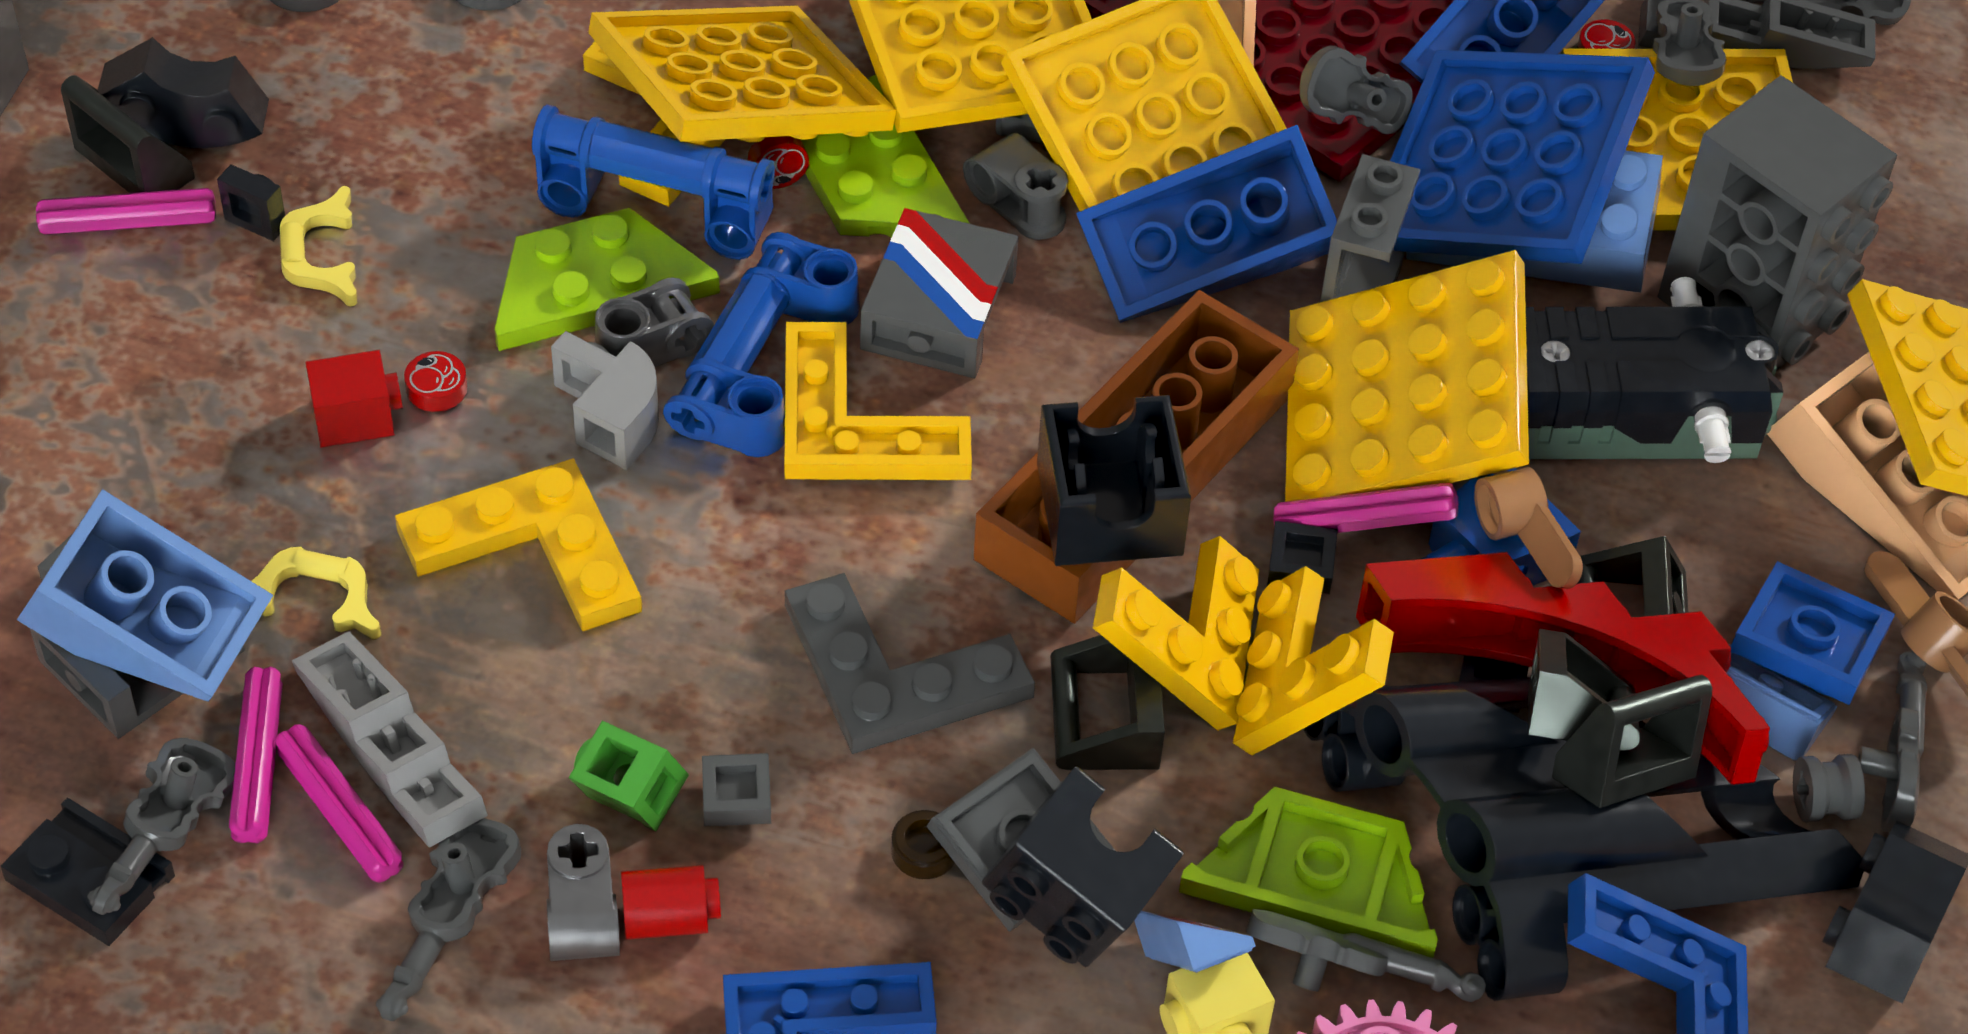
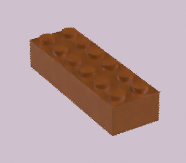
(1222, 386)

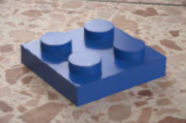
(1812, 632)

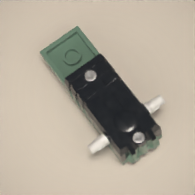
(1650, 381)

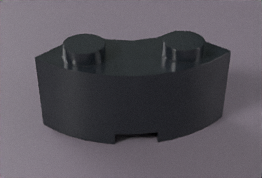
(185, 99)
(1896, 910)

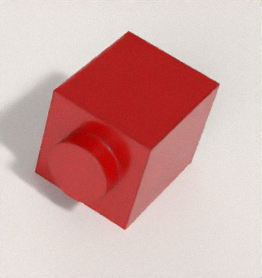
(353, 398)

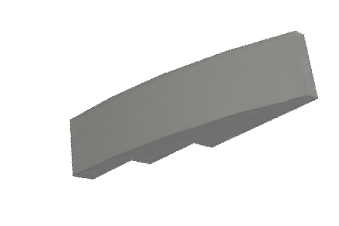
(389, 738)

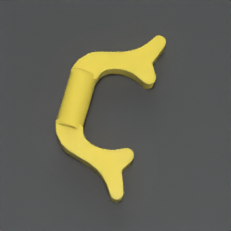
(293, 227)
(346, 571)

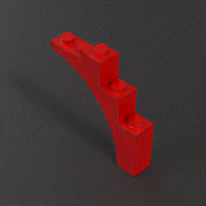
(1493, 612)

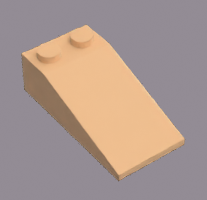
(1855, 457)

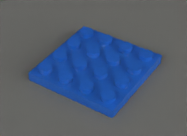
(1517, 151)

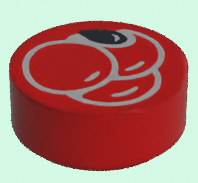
(1606, 35)
(788, 156)
(435, 381)

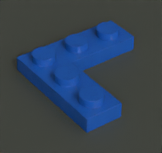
(1666, 949)
(832, 1001)

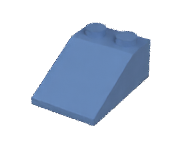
(145, 602)

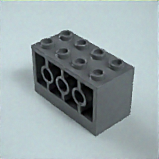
(1781, 215)

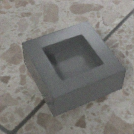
(736, 789)

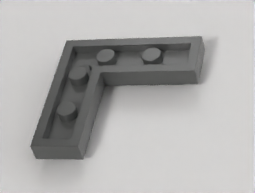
(887, 704)

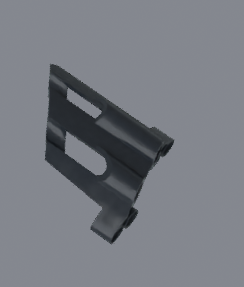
(1528, 836)

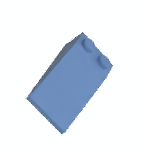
(1621, 237)

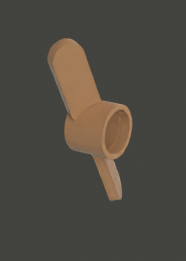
(1518, 505)
(1931, 626)

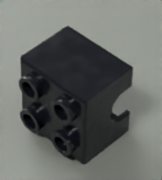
(1114, 487)
(1070, 881)

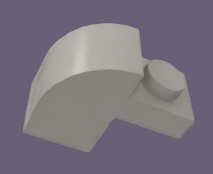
(615, 397)

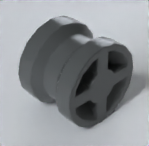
(1828, 788)

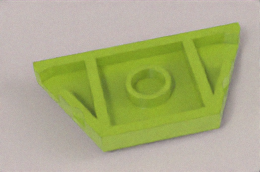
(875, 177)
(573, 268)
(1319, 867)

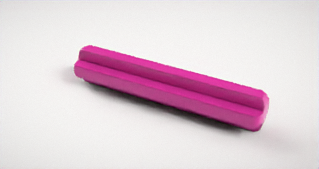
(125, 211)
(1373, 508)
(255, 755)
(339, 803)

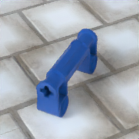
(578, 152)
(747, 408)

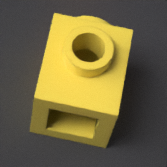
(1218, 1000)

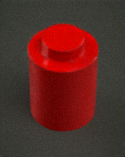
(669, 901)

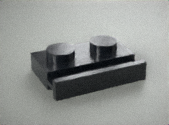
(72, 858)

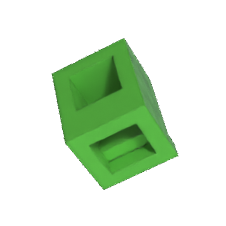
(628, 774)

